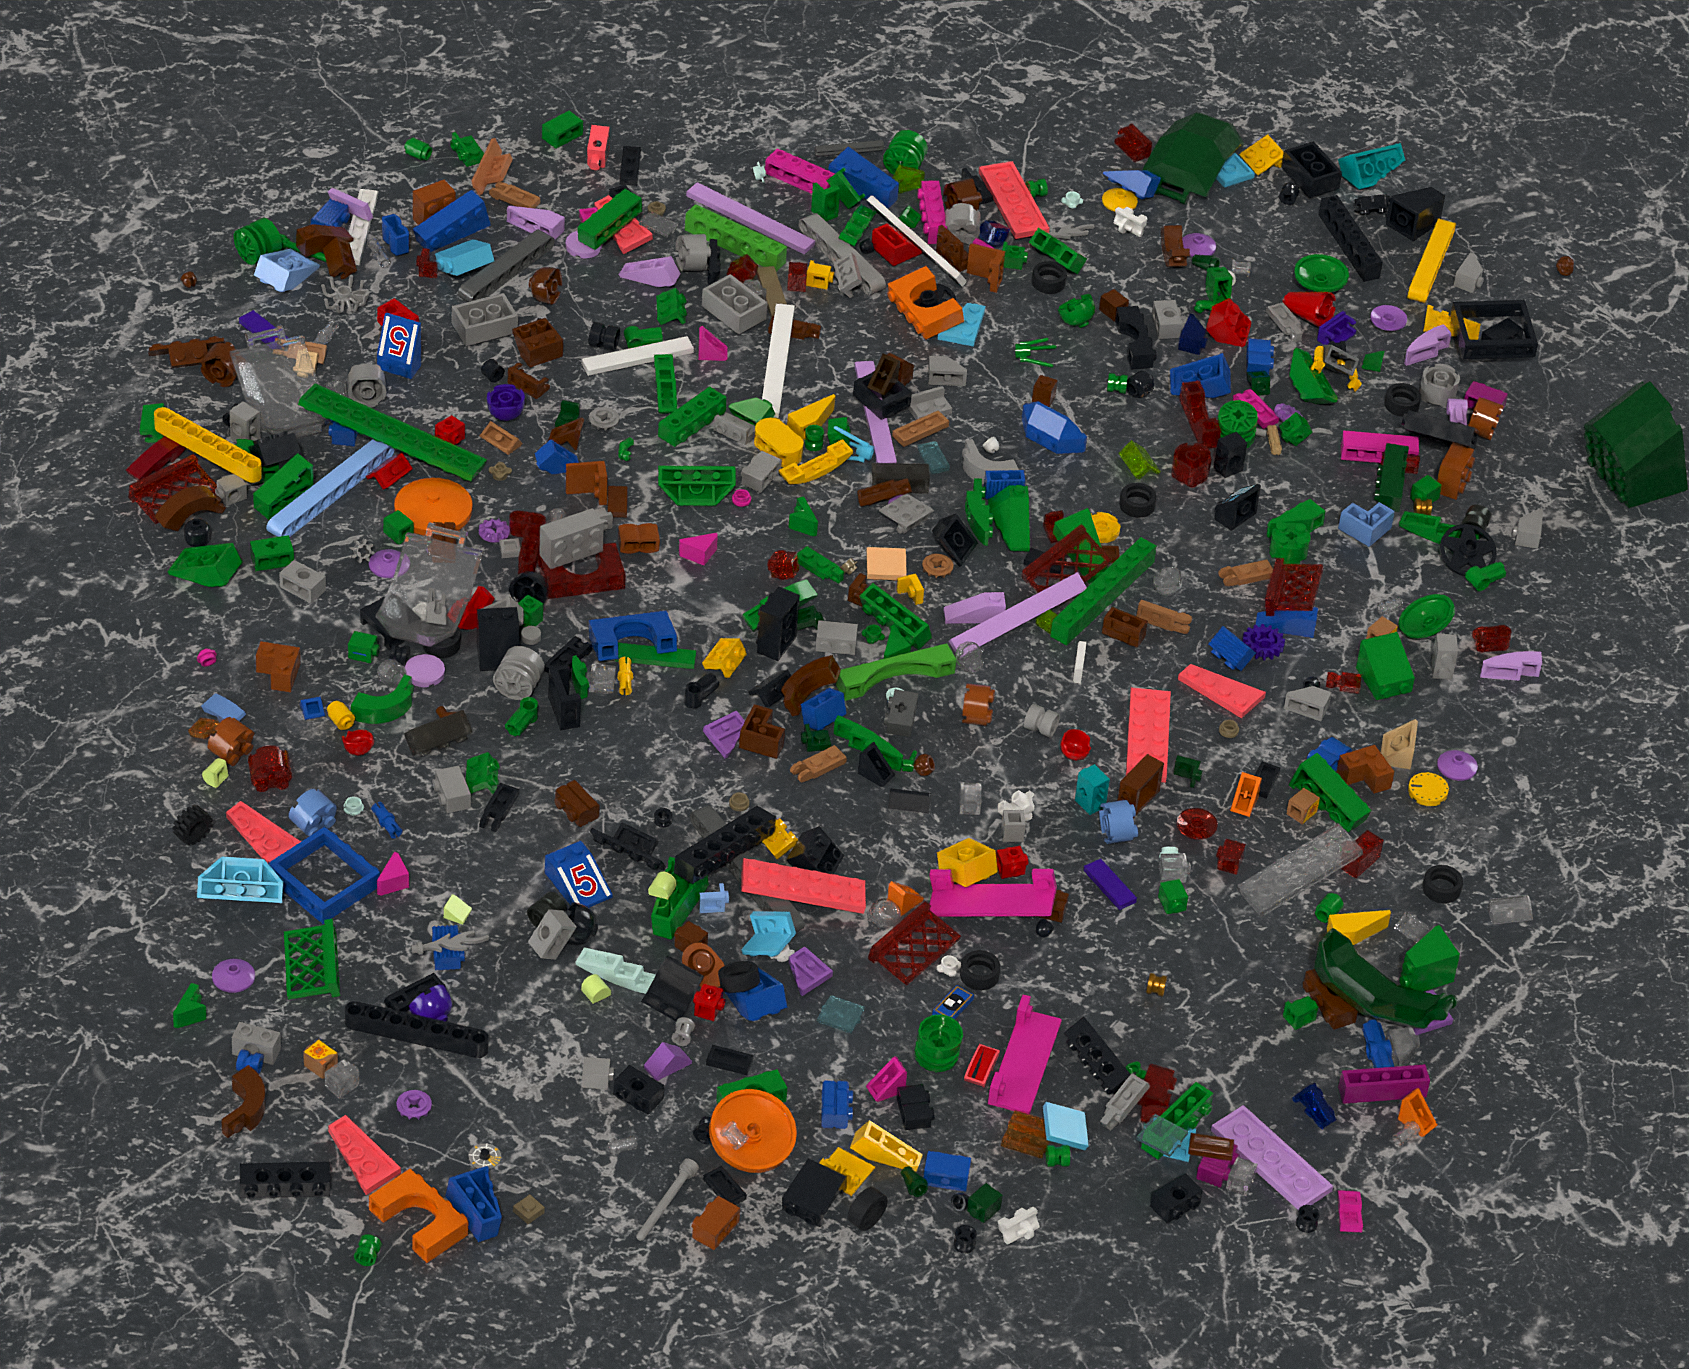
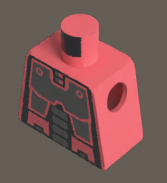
(597, 155)

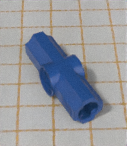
(1377, 1047)

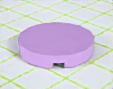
(577, 248)
(425, 670)

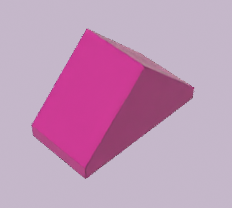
(711, 347)
(698, 548)
(393, 877)
(887, 1080)

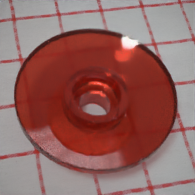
(1197, 823)

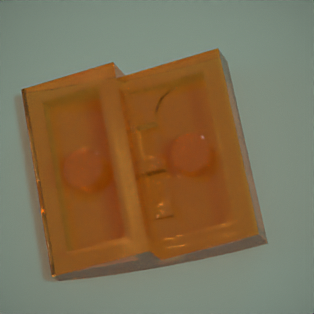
(1026, 1134)

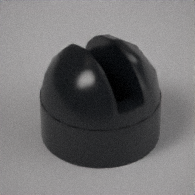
(866, 246)
(1314, 680)
(1044, 928)
(959, 1199)

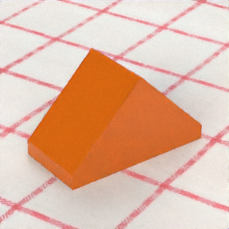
(1246, 794)
(904, 896)
(1416, 1109)

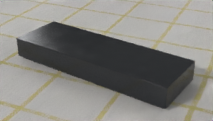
(630, 165)

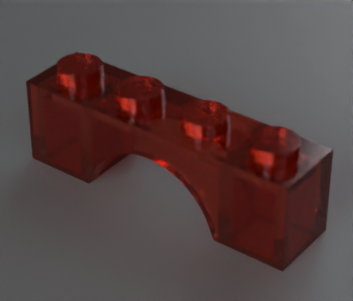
(1193, 402)

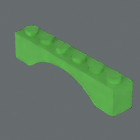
(932, 661)

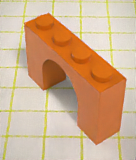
(925, 320)
(412, 1191)

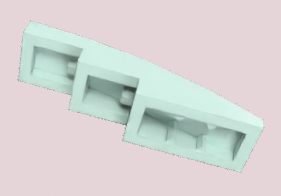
(615, 970)

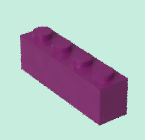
(1382, 1083)

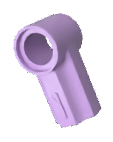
(1457, 410)

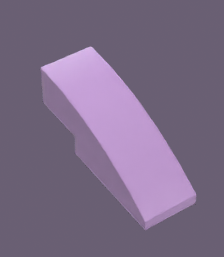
(1428, 344)
(1512, 665)

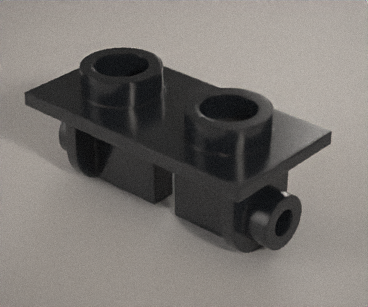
(1365, 205)

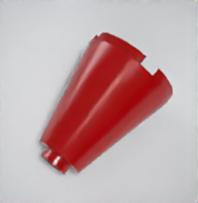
(1311, 306)

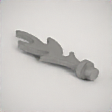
(1068, 231)
(454, 943)

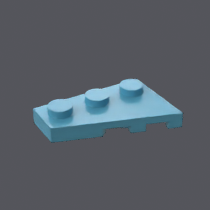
(967, 331)

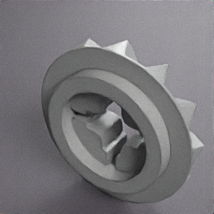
(600, 414)

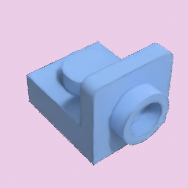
(713, 901)

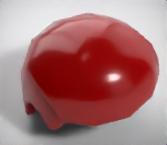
(358, 742)
(1075, 744)

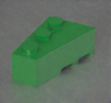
(284, 486)

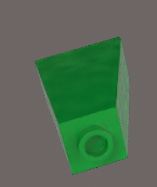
(1067, 525)

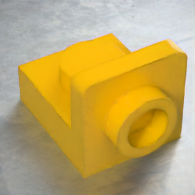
(912, 586)

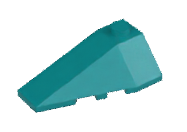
(1370, 166)

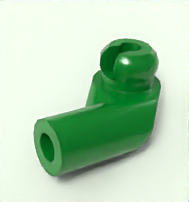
(623, 452)

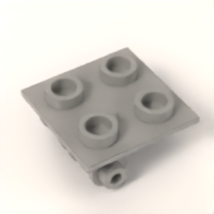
(907, 512)

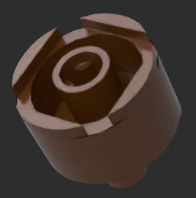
(962, 192)
(218, 365)

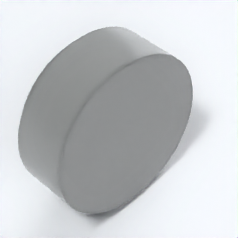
(530, 635)

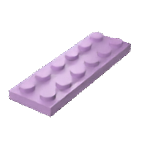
(1275, 1159)

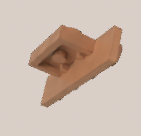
(492, 167)

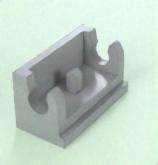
(435, 609)

